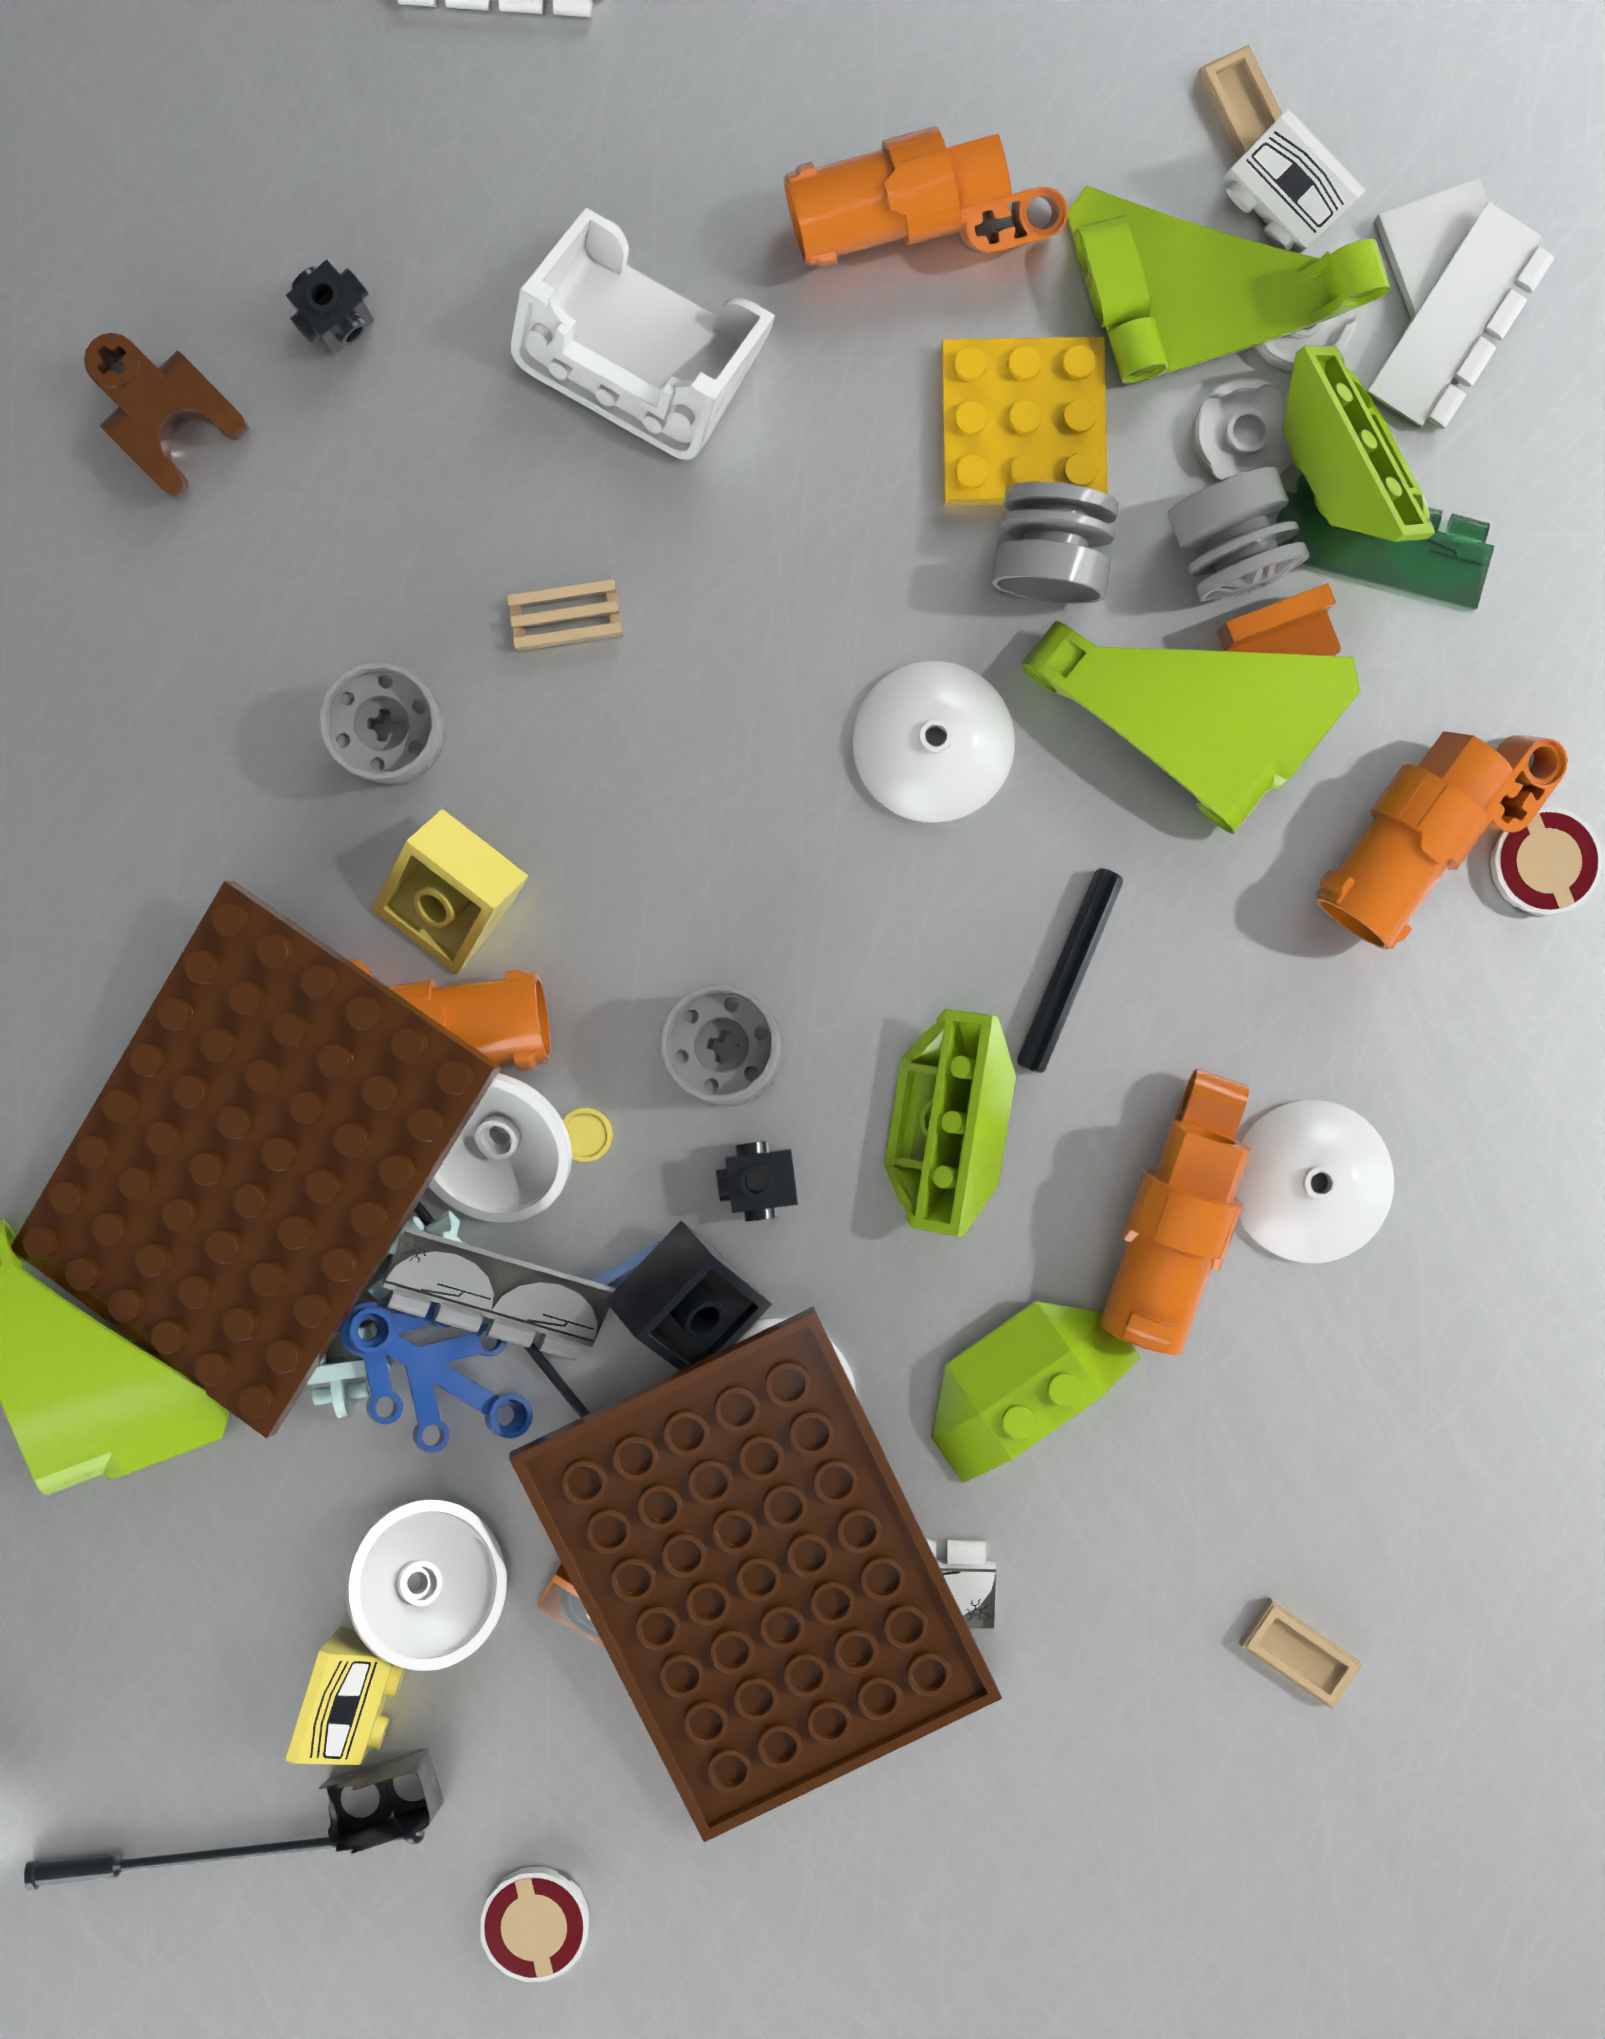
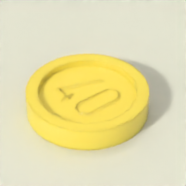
(588, 1133)

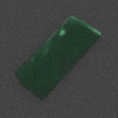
(1441, 568)

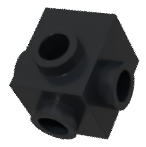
(329, 306)
(777, 1169)

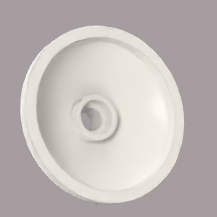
(924, 779)
(503, 1174)
(1276, 1183)
(458, 1589)

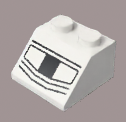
(1292, 184)

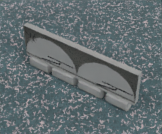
(507, 1290)

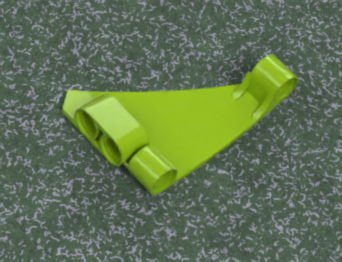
(1197, 294)
(1208, 718)
(83, 1393)

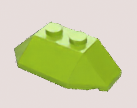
(1350, 452)
(950, 1121)
(1024, 1384)

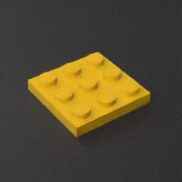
(1022, 415)

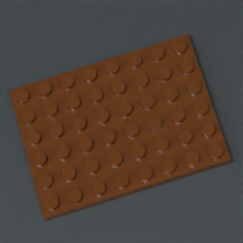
(253, 1157)
(756, 1574)

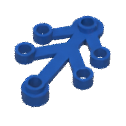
(426, 1367)

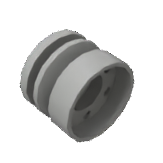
(1056, 533)
(1237, 533)
(364, 698)
(707, 1018)

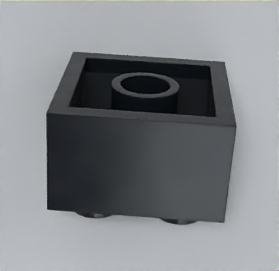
(687, 1300)

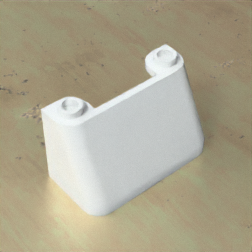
(631, 342)

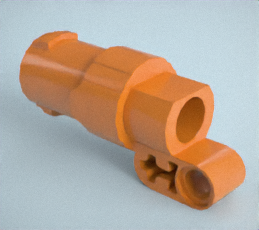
(912, 194)
(1430, 825)
(497, 1017)
(1180, 1219)

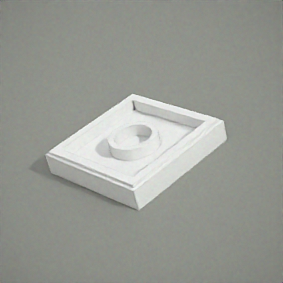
(1425, 236)

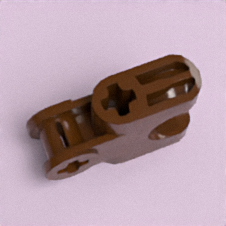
(156, 404)

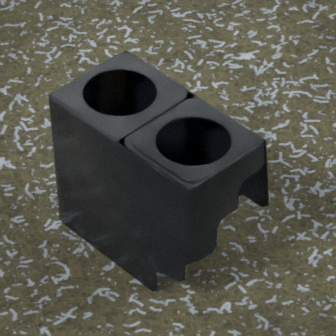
(409, 1816)

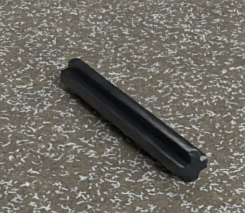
(1070, 970)

